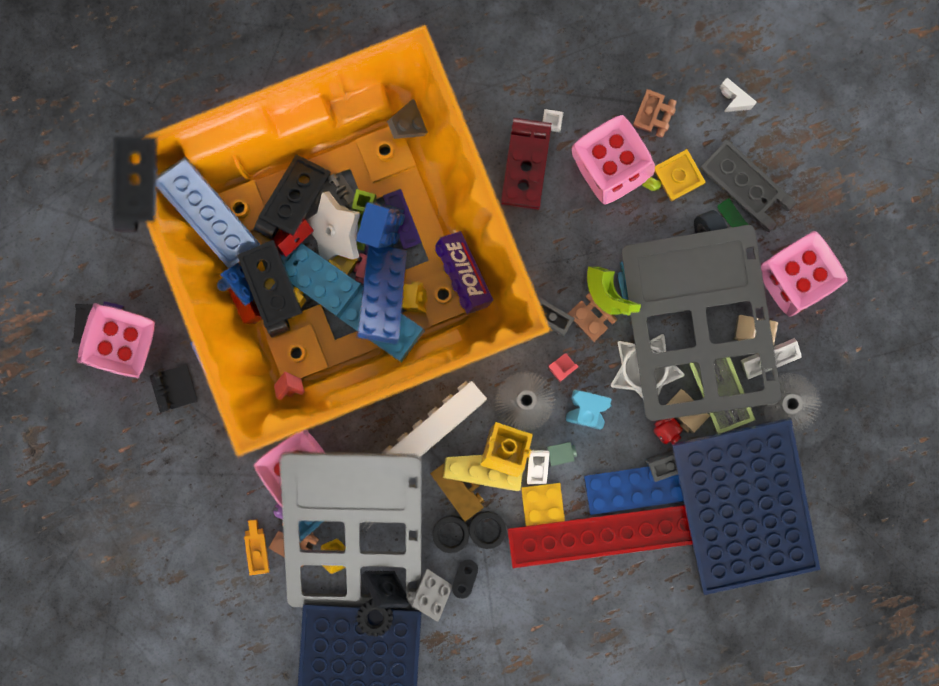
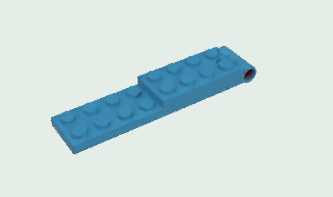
(341, 296)

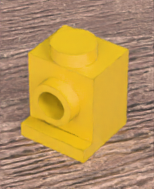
(414, 297)

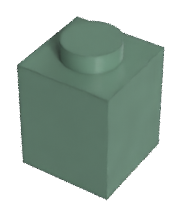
(561, 453)

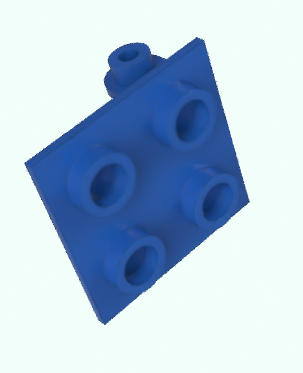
(236, 280)

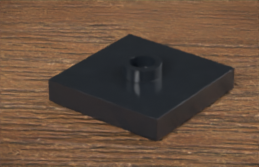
(385, 589)

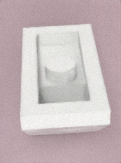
(740, 101)
(537, 467)

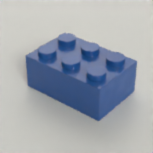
(380, 225)

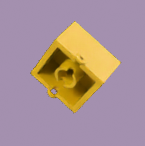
(506, 449)

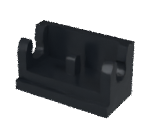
(81, 317)

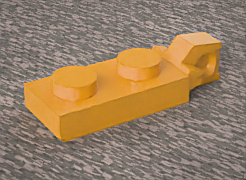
(256, 549)

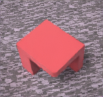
(562, 367)
(288, 385)

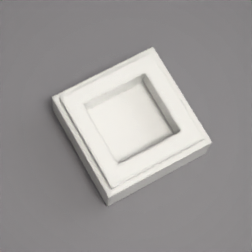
(553, 117)

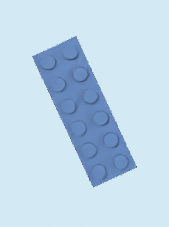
(205, 211)

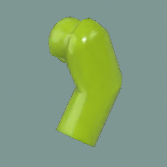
(652, 184)

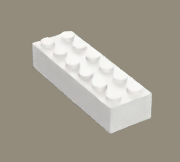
(440, 421)

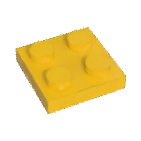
(679, 175)
(542, 504)

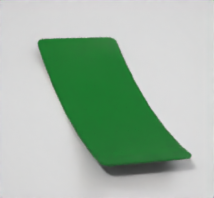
(731, 214)

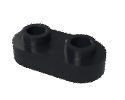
(465, 579)

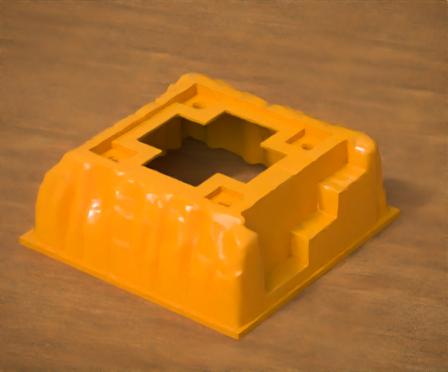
(341, 124)

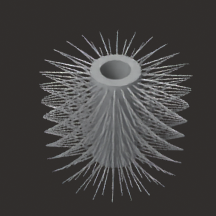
(513, 398)
(795, 409)

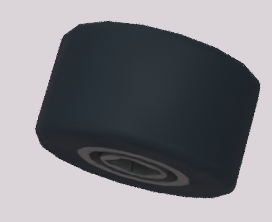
(709, 222)

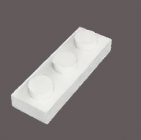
(784, 354)

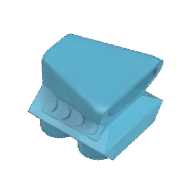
(588, 409)

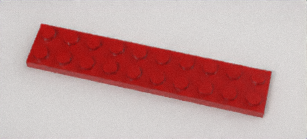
(599, 536)

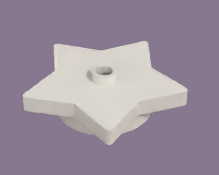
(335, 229)
(628, 374)

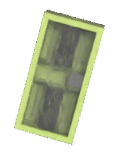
(727, 385)

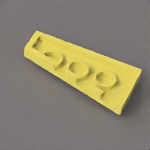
(469, 470)

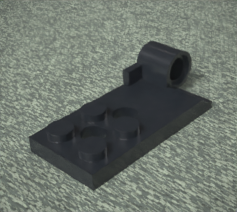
(137, 202)
(288, 213)
(273, 304)

